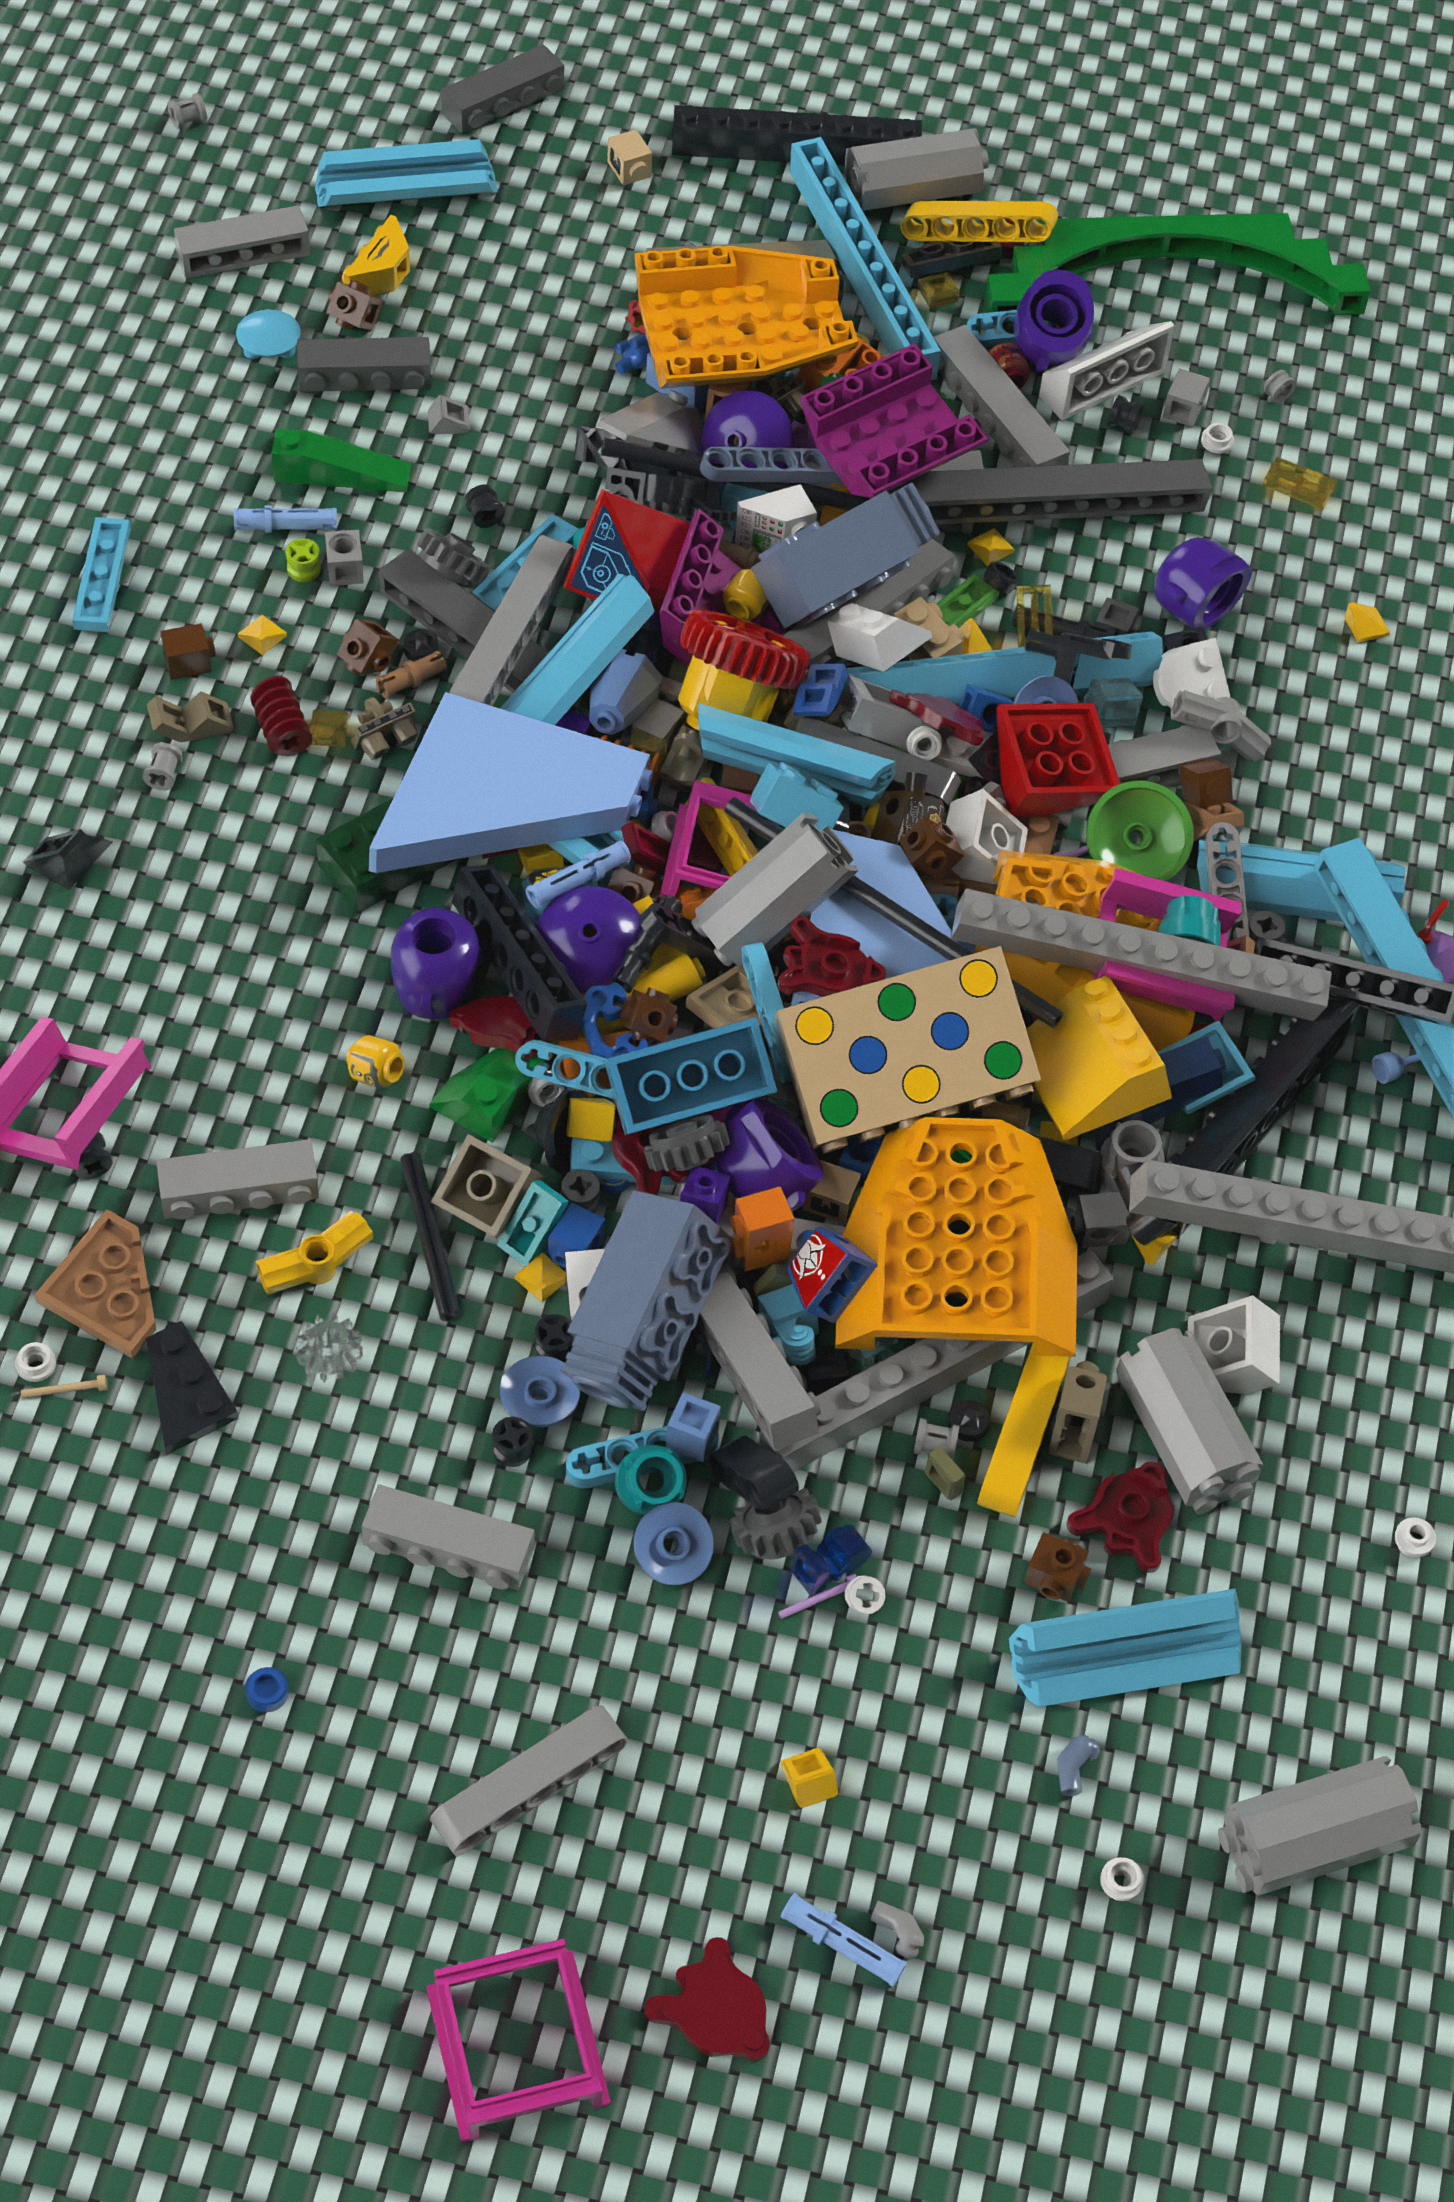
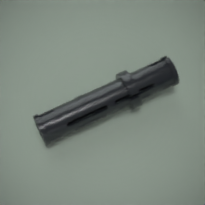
(639, 955)

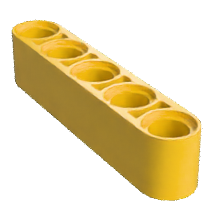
(990, 212)
(1023, 1433)

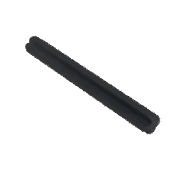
(430, 1237)

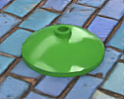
(1155, 815)

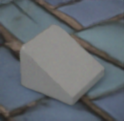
(448, 416)

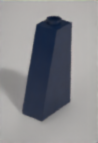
(1191, 1074)

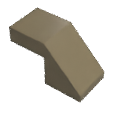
(198, 719)

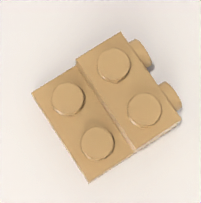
(945, 639)
(725, 1000)

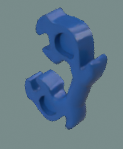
(601, 1004)

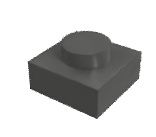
(1117, 615)

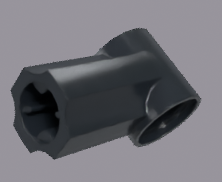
(1142, 1227)

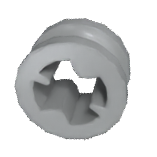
(1279, 386)

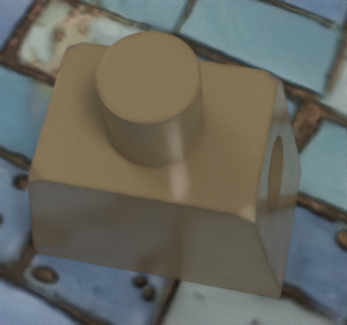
(1080, 1397)

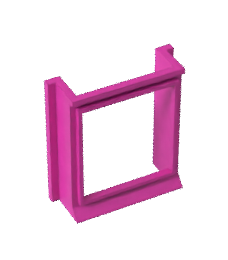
(682, 835)
(1151, 898)
(32, 1065)
(472, 2113)

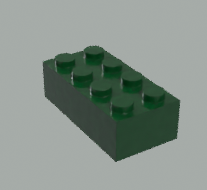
(345, 860)

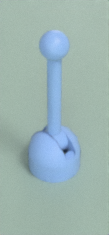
(1390, 1066)

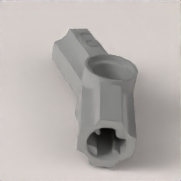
(1223, 721)

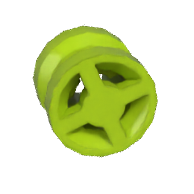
(303, 560)

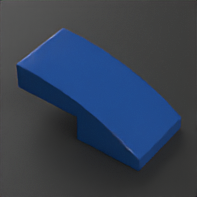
(821, 690)

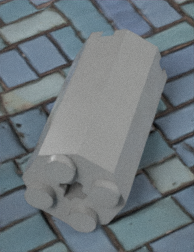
(916, 169)
(774, 888)
(1189, 1420)
(1320, 1826)

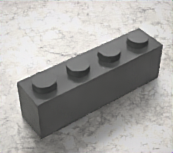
(502, 89)
(364, 364)

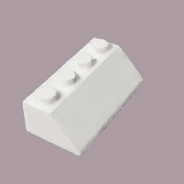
(1107, 370)

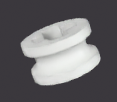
(856, 1603)

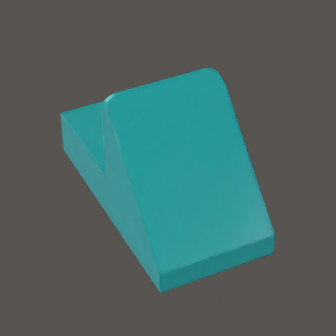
(533, 1223)

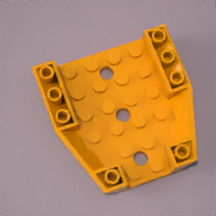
(731, 291)
(1077, 888)
(1010, 1264)

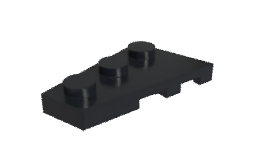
(949, 257)
(186, 1389)

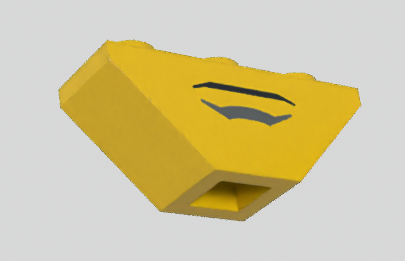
(382, 261)

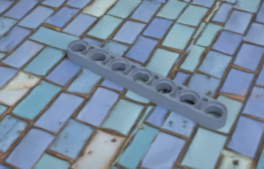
(766, 470)

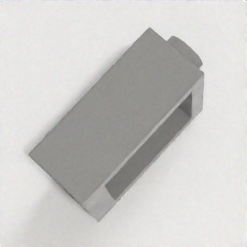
(872, 715)

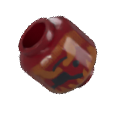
(1012, 362)

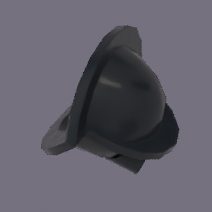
(551, 1129)

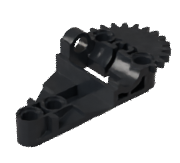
(649, 484)

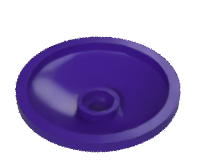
(753, 419)
(593, 959)

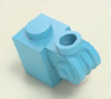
(790, 1324)

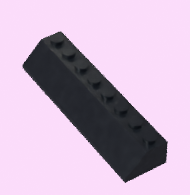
(770, 134)
(1279, 1082)

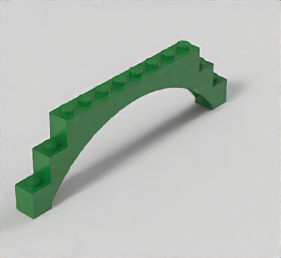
(1246, 240)

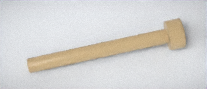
(100, 1383)

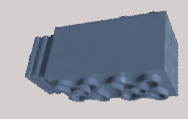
(844, 557)
(644, 1299)

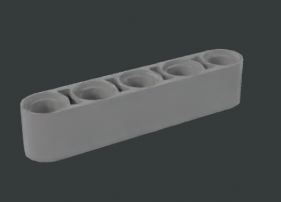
(528, 1780)

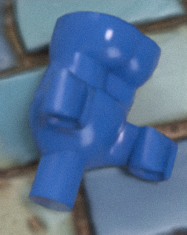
(634, 353)

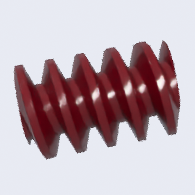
(280, 716)

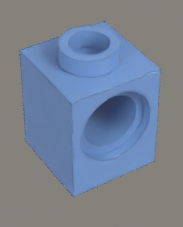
(693, 1426)

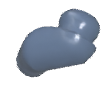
(1071, 1759)

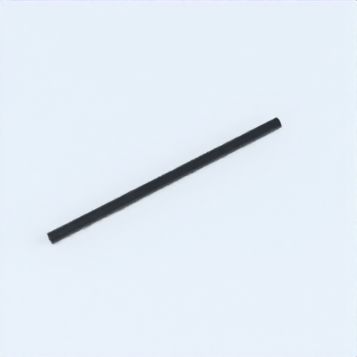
(692, 466)
(898, 915)

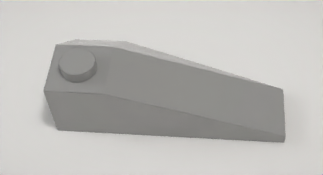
(659, 421)

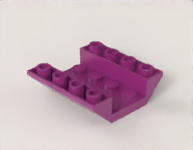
(887, 424)
(700, 583)

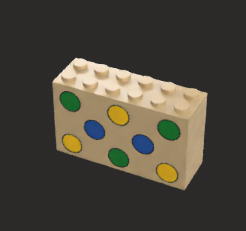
(907, 1049)

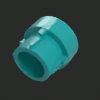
(1192, 919)
(656, 1458)

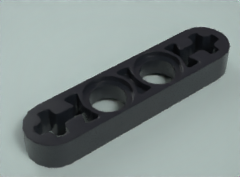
(680, 934)

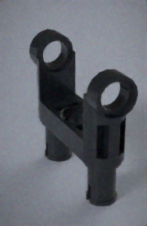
(1068, 649)

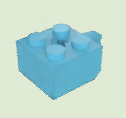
(785, 794)

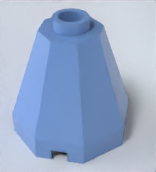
(623, 692)

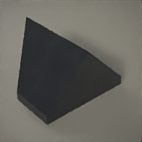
(66, 856)

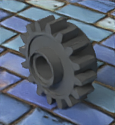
(452, 557)
(686, 1143)
(777, 1529)

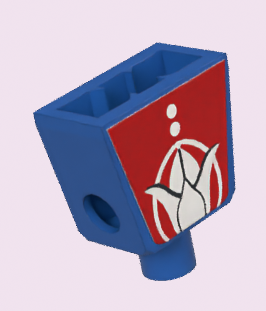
(828, 1272)

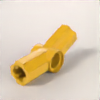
(333, 1245)

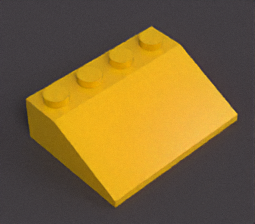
(1095, 1061)

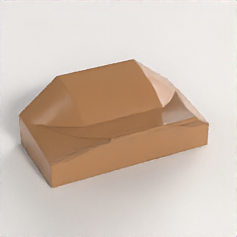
(1206, 817)

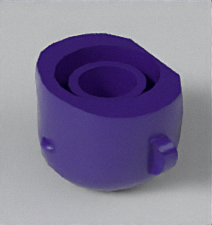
(1060, 299)
(1201, 582)
(435, 962)
(768, 1153)

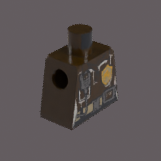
(903, 809)

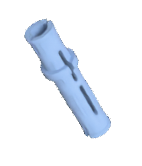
(277, 519)
(591, 867)
(843, 1939)

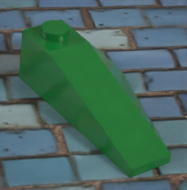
(329, 461)
(487, 1092)

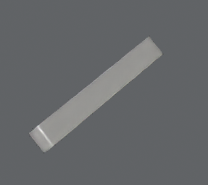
(514, 621)

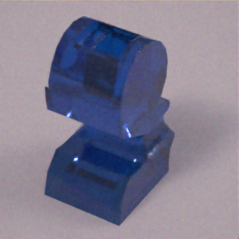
(837, 1554)

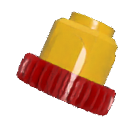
(736, 665)

